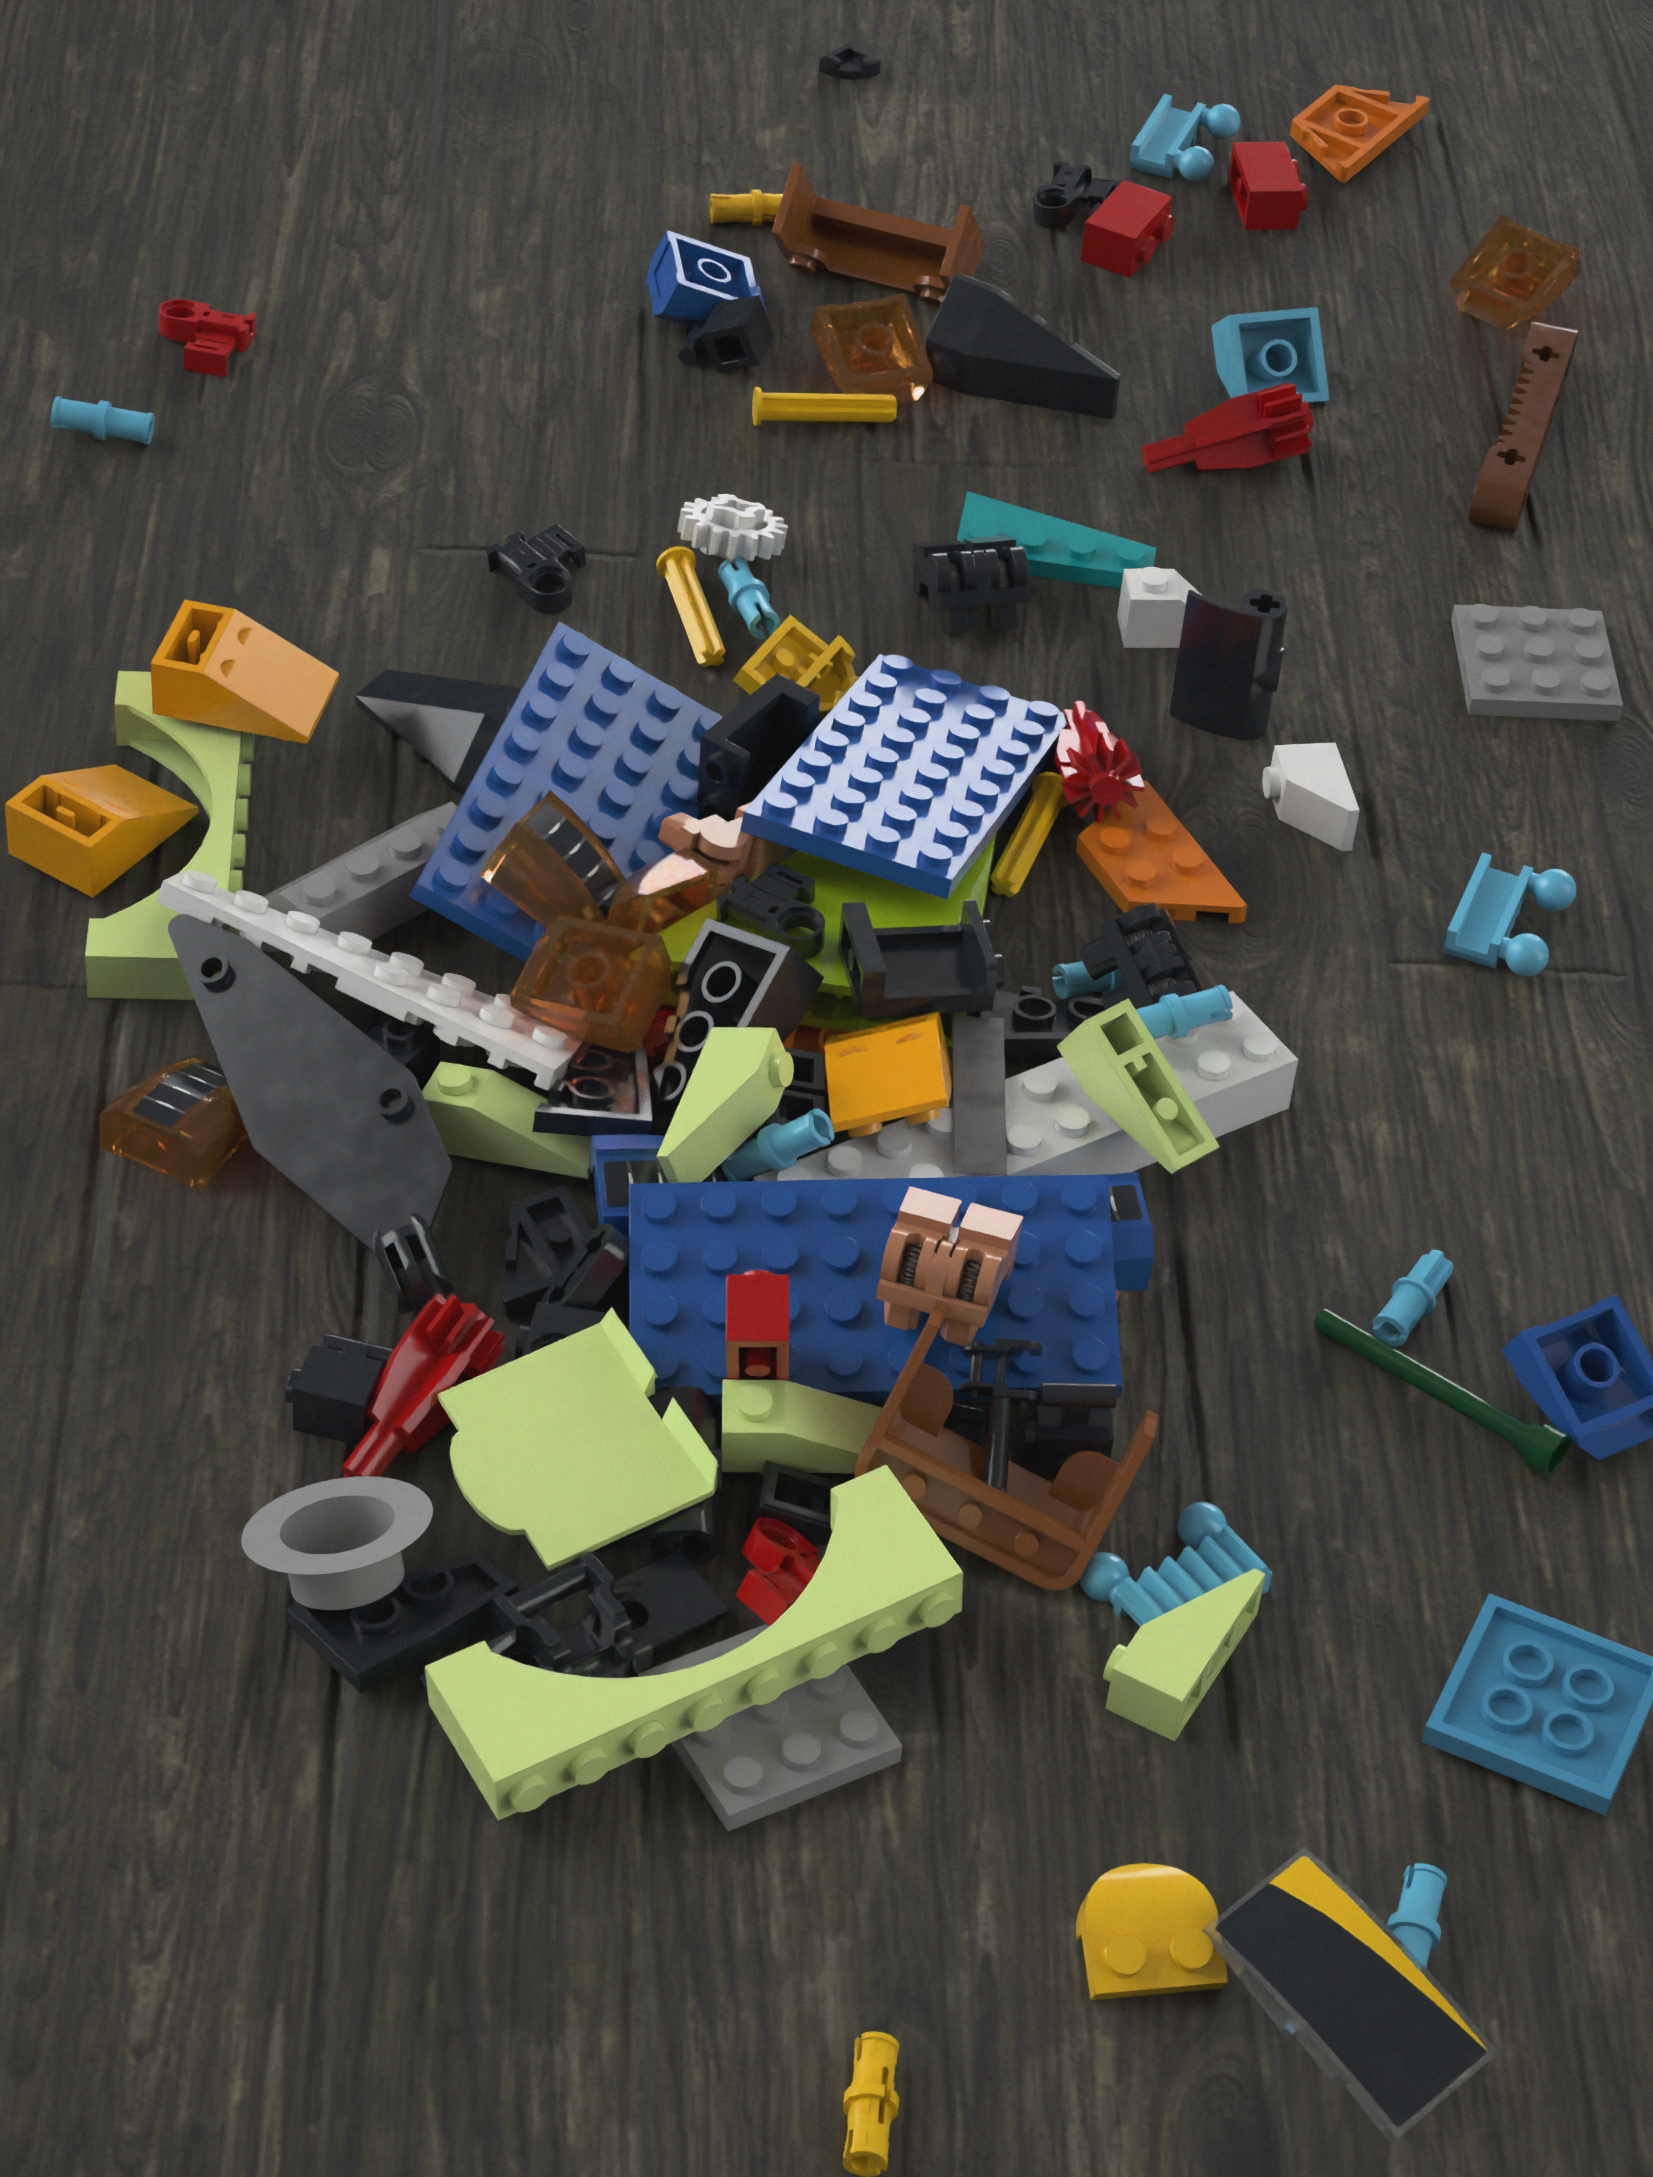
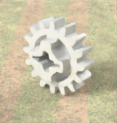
(732, 528)

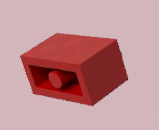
(1266, 185)
(1127, 228)
(757, 1326)

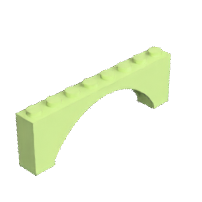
(132, 950)
(546, 1731)

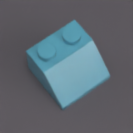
(1271, 350)

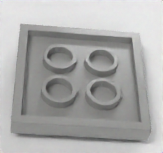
(1536, 662)
(786, 1748)

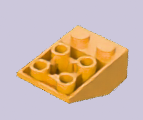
(238, 675)
(91, 824)
(888, 1074)

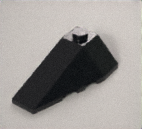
(1000, 353)
(440, 717)
(727, 982)

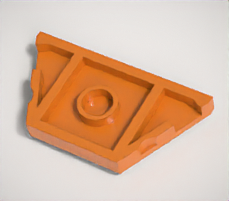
(1353, 127)
(1155, 861)

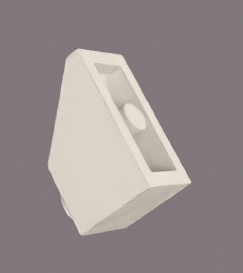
(1152, 607)
(1313, 792)

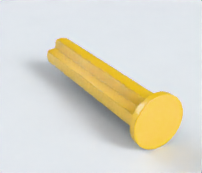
(822, 407)
(678, 568)
(1029, 834)

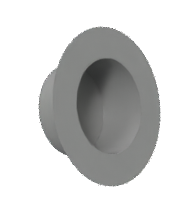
(339, 1538)

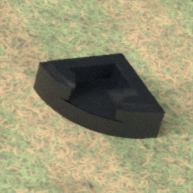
(849, 63)

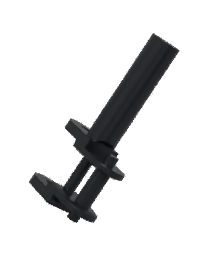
(1002, 1399)

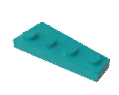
(1054, 545)

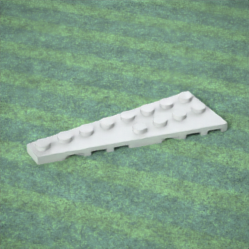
(385, 982)

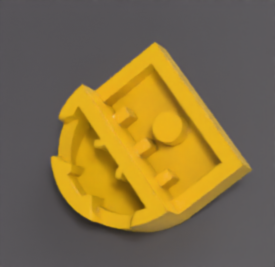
(803, 659)
(1147, 1934)

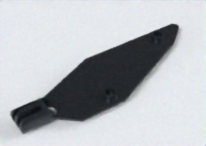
(323, 1102)

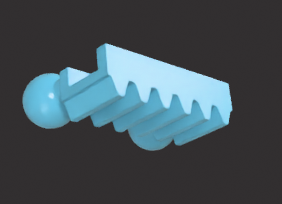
(1168, 135)
(1490, 910)
(1218, 1559)

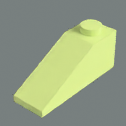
(1136, 1086)
(725, 1100)
(493, 1121)
(791, 1427)
(1179, 1655)

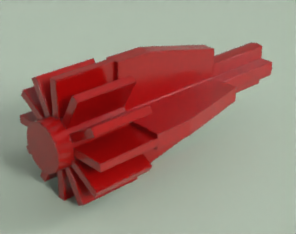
(1239, 433)
(1095, 764)
(437, 1352)

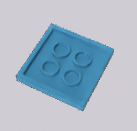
(1544, 1704)

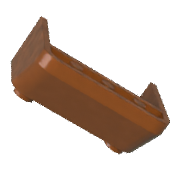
(873, 244)
(1034, 1528)

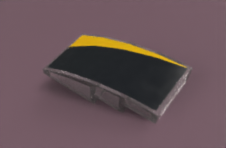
(1349, 1993)

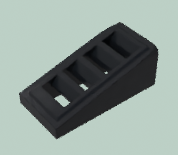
(781, 1492)

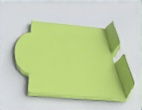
(574, 1446)

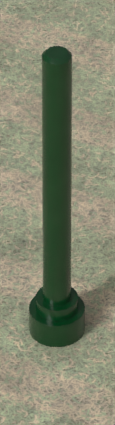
(1541, 1446)

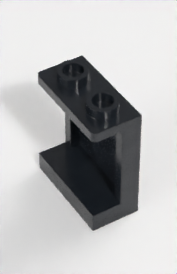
(753, 744)
(919, 966)

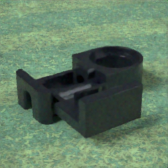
(1060, 201)
(539, 566)
(773, 908)

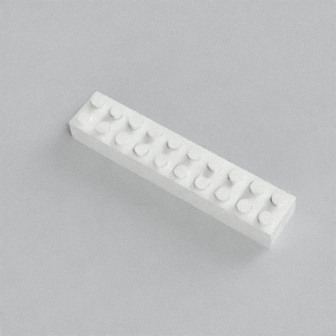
(1228, 1069)

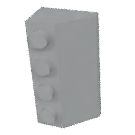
(371, 884)

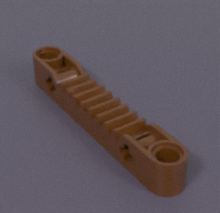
(1515, 458)

